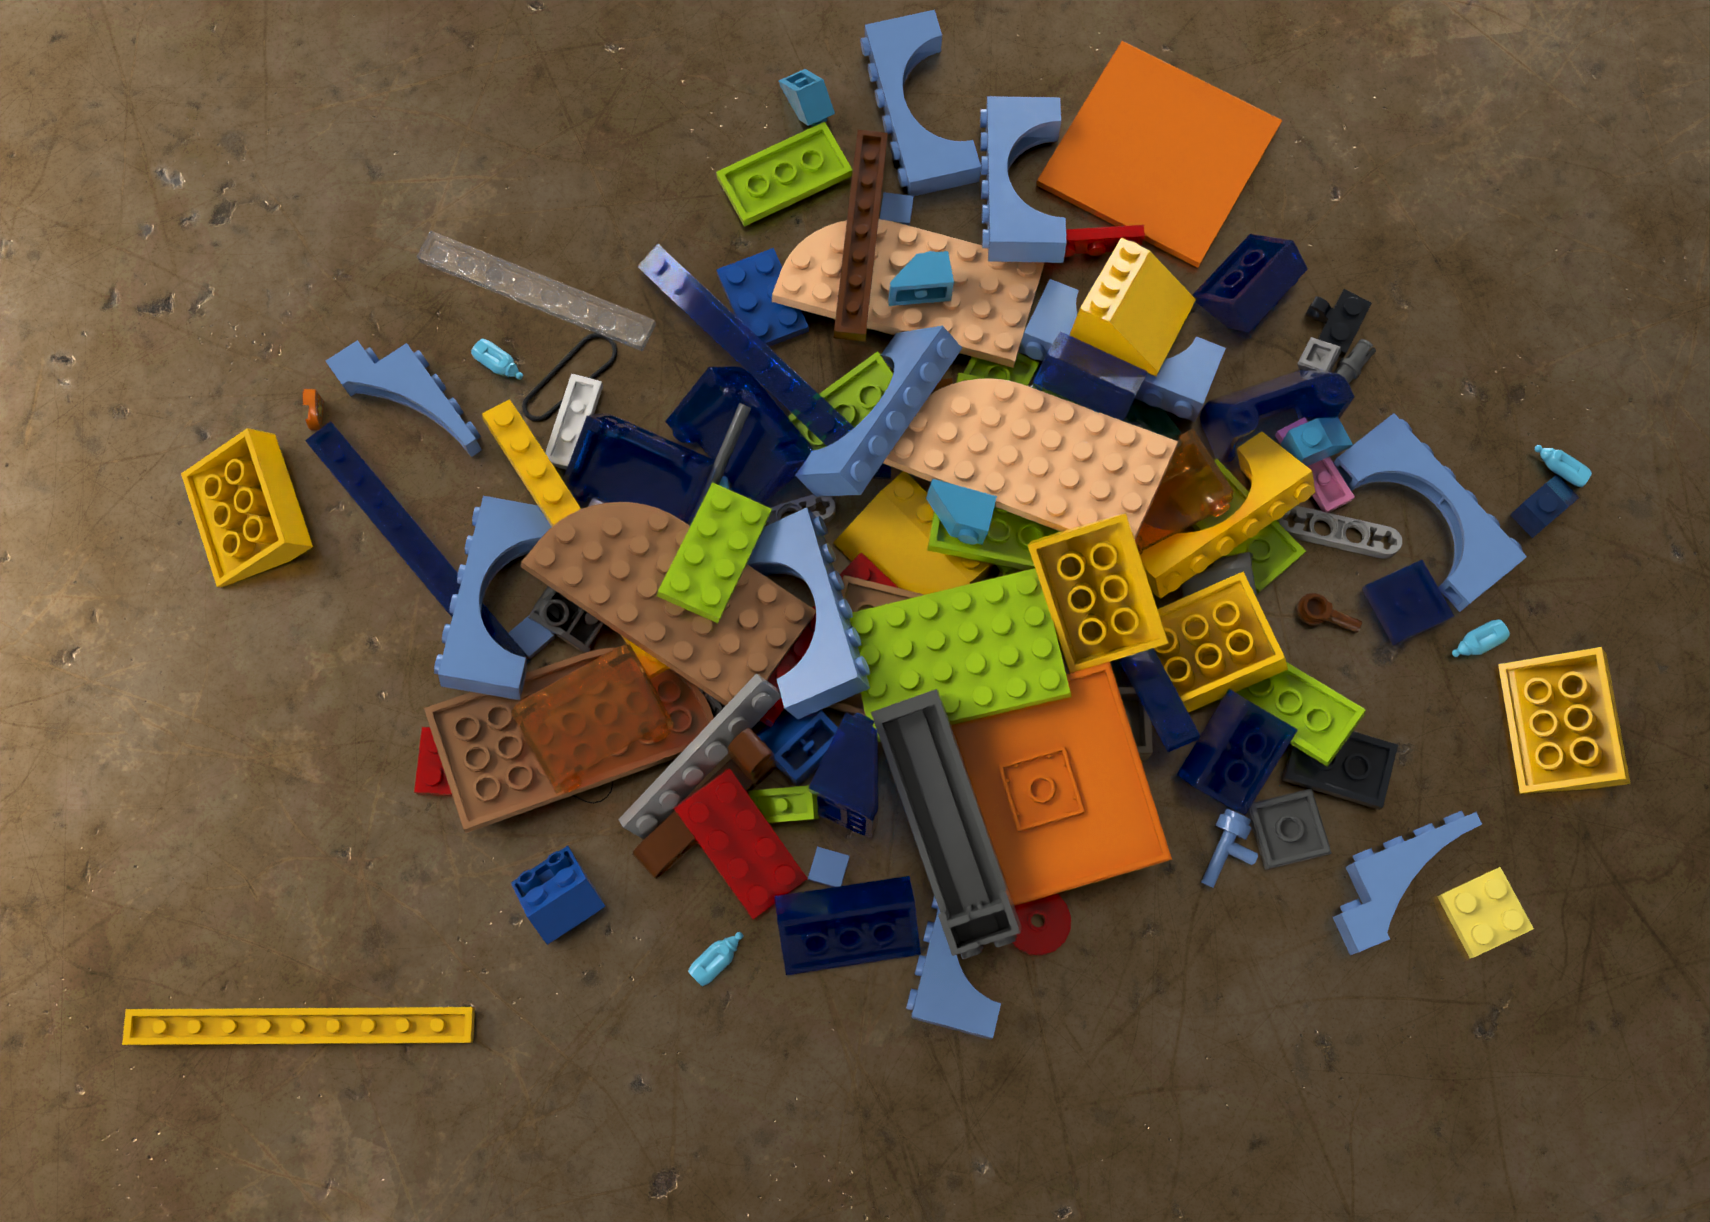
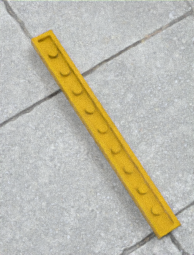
(543, 483)
(299, 1026)

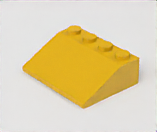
(1134, 308)
(246, 507)
(895, 538)
(1097, 592)
(1218, 642)
(1564, 722)

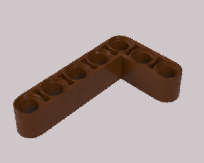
(751, 764)

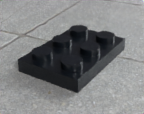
(1355, 774)

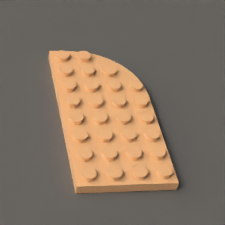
(987, 299)
(1035, 453)

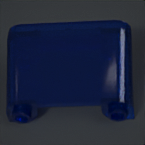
(1238, 413)
(769, 443)
(635, 465)
(850, 777)

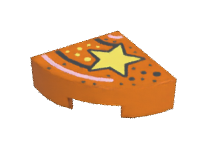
(315, 414)

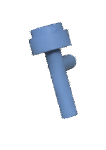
(1233, 825)

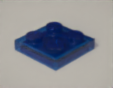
(1407, 602)

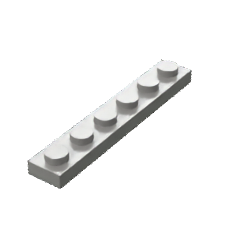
(699, 757)

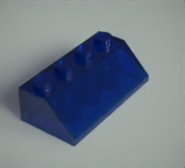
(847, 925)

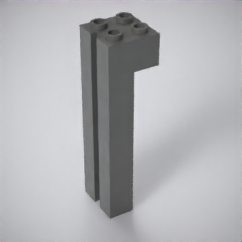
(947, 824)

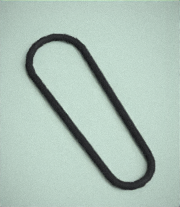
(559, 365)

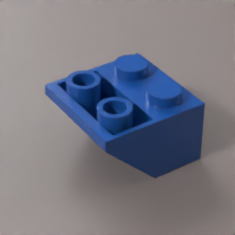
(799, 743)
(557, 895)

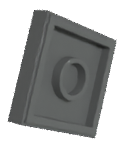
(1288, 829)

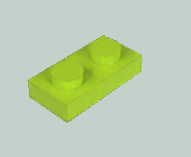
(786, 803)

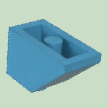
(808, 97)
(923, 280)
(1316, 440)
(962, 510)

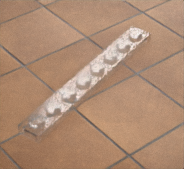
(536, 290)

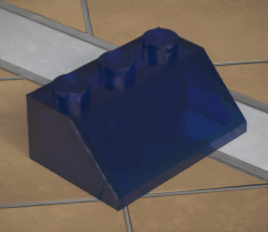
(1251, 281)
(1089, 377)
(1236, 752)

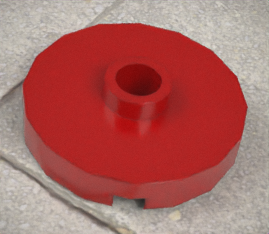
(1053, 933)

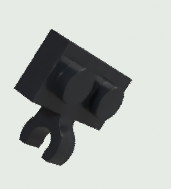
(1340, 321)

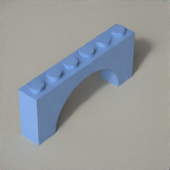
(924, 159)
(1013, 227)
(1181, 381)
(851, 462)
(1481, 547)
(470, 654)
(832, 663)
(944, 991)

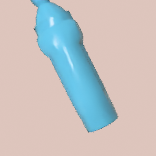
(495, 359)
(1565, 465)
(1483, 638)
(714, 959)

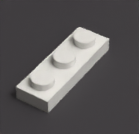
(578, 402)

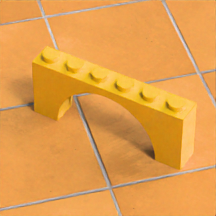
(1276, 487)

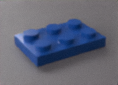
(749, 292)

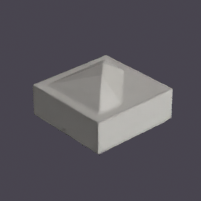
(1319, 356)

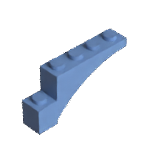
(406, 381)
(1386, 876)

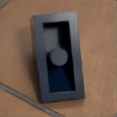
(1544, 506)

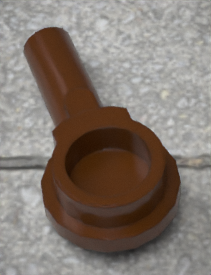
(1316, 609)

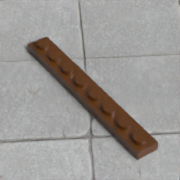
(860, 236)

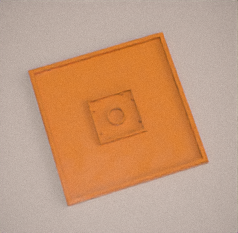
(1159, 153)
(1063, 789)

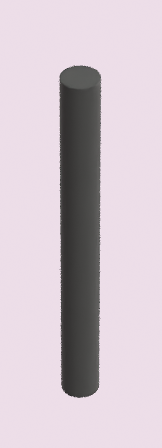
(725, 452)

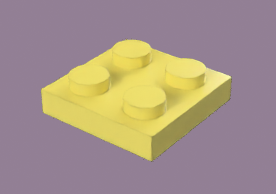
(1485, 912)

